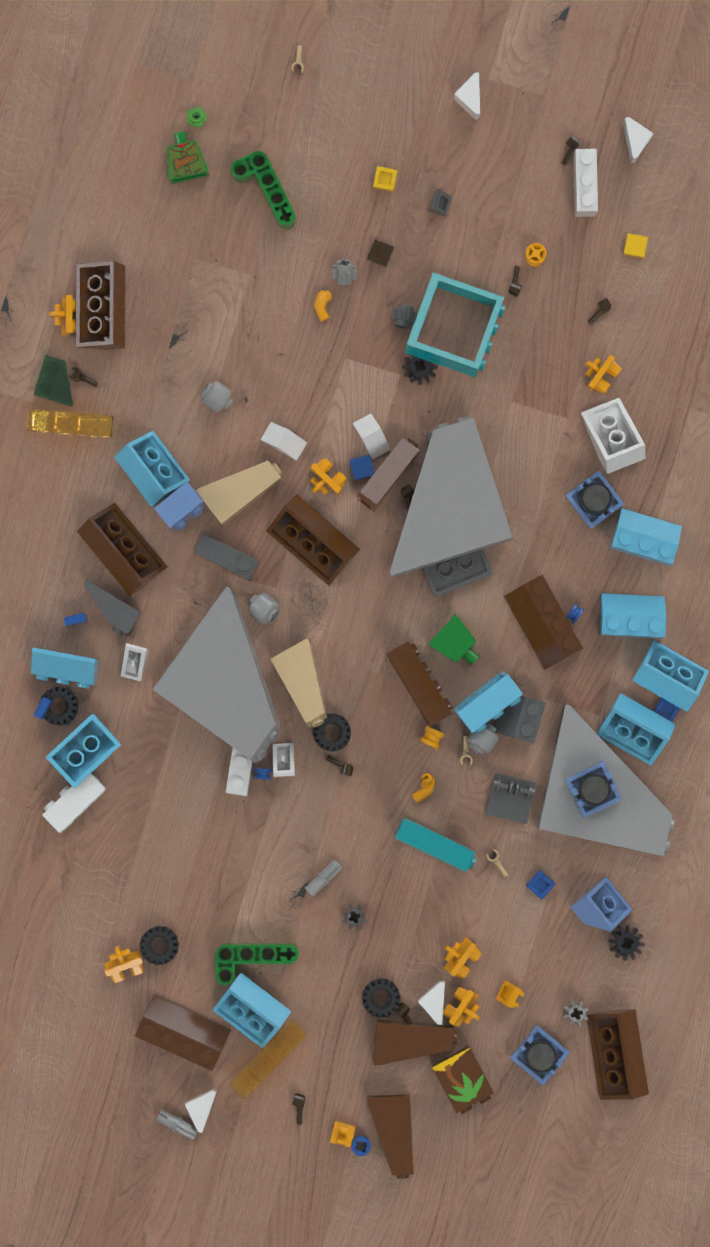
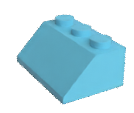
(151, 468)
(646, 537)
(632, 616)
(64, 667)
(670, 676)
(488, 702)
(636, 729)
(83, 750)
(252, 1010)

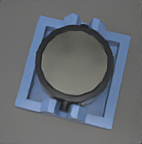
(594, 500)
(593, 789)
(539, 1055)

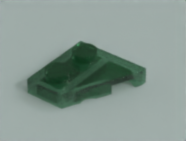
(54, 382)

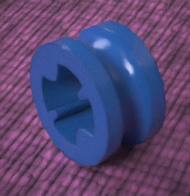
(574, 613)
(261, 773)
(359, 1152)

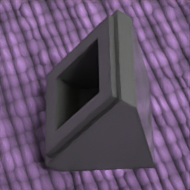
(440, 203)

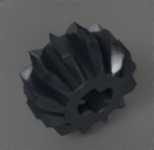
(428, 366)
(619, 940)

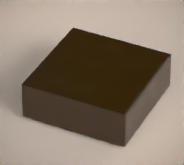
(380, 253)

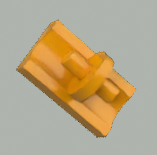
(63, 315)
(609, 367)
(334, 484)
(458, 956)
(121, 961)
(457, 1015)

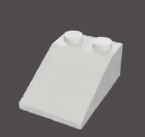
(614, 435)

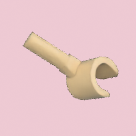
(298, 59)
(466, 750)
(496, 861)

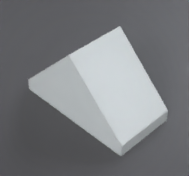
(469, 96)
(636, 138)
(372, 436)
(284, 440)
(134, 662)
(283, 760)
(433, 1001)
(200, 1107)

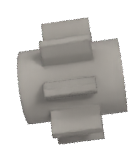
(344, 272)
(570, 1010)

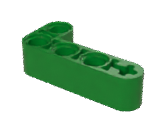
(268, 191)
(257, 948)

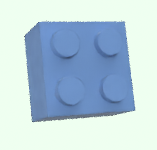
(180, 507)

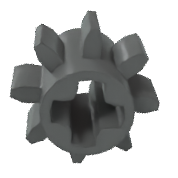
(403, 316)
(360, 918)

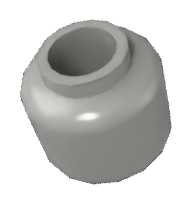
(216, 396)
(264, 608)
(483, 741)

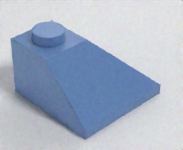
(601, 906)

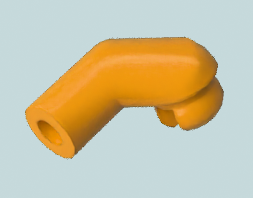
(320, 303)
(427, 788)

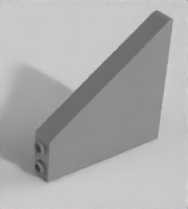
(453, 502)
(222, 682)
(632, 823)

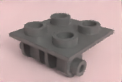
(510, 798)

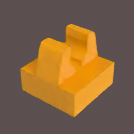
(508, 994)
(342, 1134)

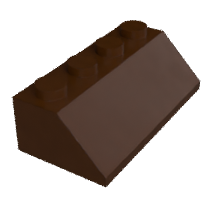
(100, 305)
(312, 539)
(121, 549)
(543, 622)
(419, 684)
(183, 1032)
(618, 1055)

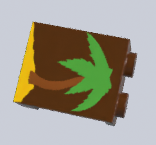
(463, 1080)

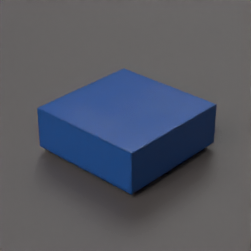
(362, 467)
(75, 619)
(43, 708)
(666, 709)
(540, 884)

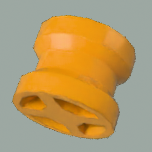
(537, 251)
(432, 737)

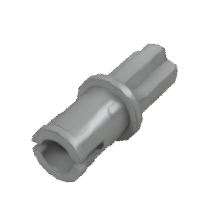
(324, 877)
(177, 1125)

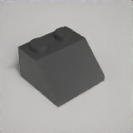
(521, 719)

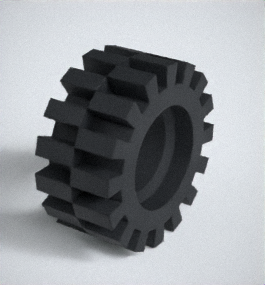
(71, 710)
(341, 742)
(149, 954)
(381, 1011)

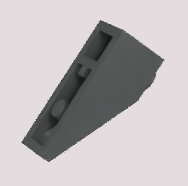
(226, 557)
(115, 611)

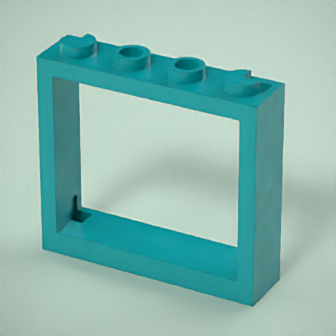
(444, 358)
(435, 845)

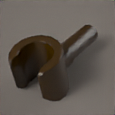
(573, 143)
(515, 288)
(604, 306)
(80, 377)
(406, 492)
(347, 769)
(402, 1010)
(299, 1100)

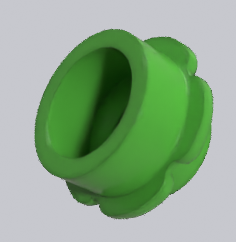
(202, 117)

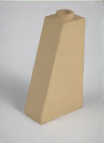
(236, 492)
(300, 676)

